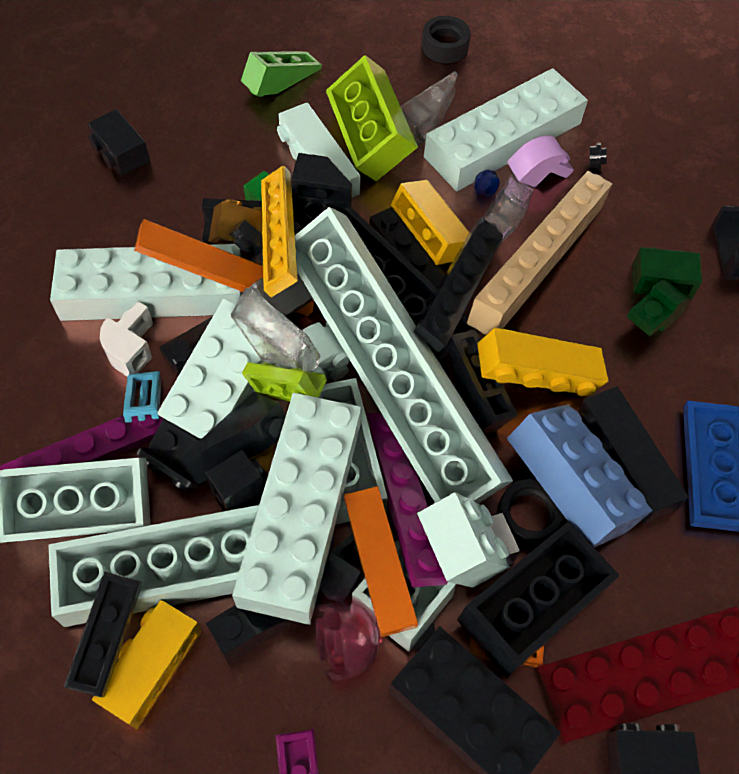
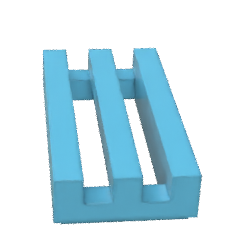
(143, 409)

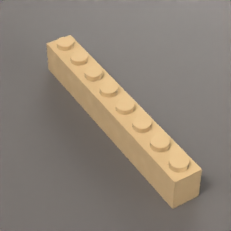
(538, 254)

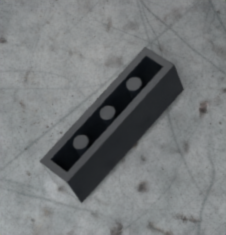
(630, 445)

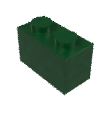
(677, 267)

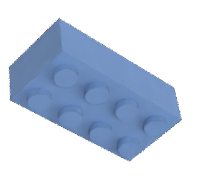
(578, 474)

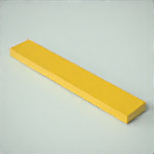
(278, 232)

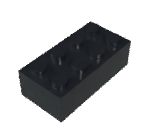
(537, 598)
(472, 709)

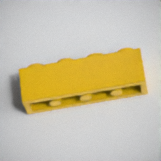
(541, 362)

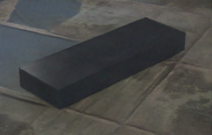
(103, 635)

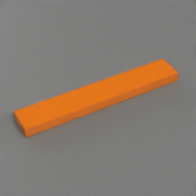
(200, 258)

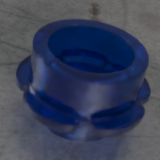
(486, 183)

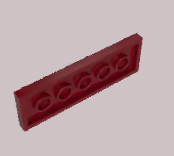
(643, 675)

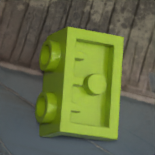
(282, 382)

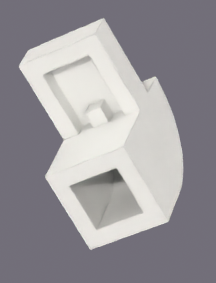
(123, 340)

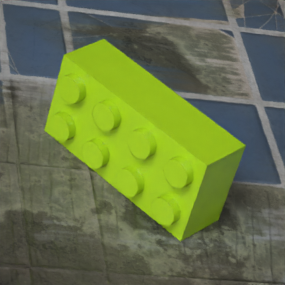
(371, 119)

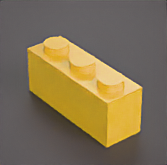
(430, 220)
(148, 663)

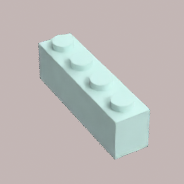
(308, 135)

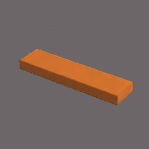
(380, 562)

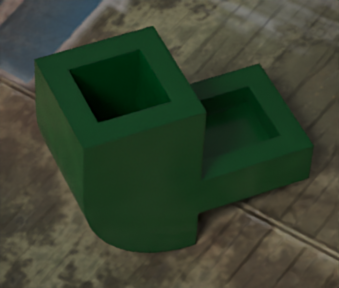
(658, 308)

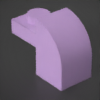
(538, 159)

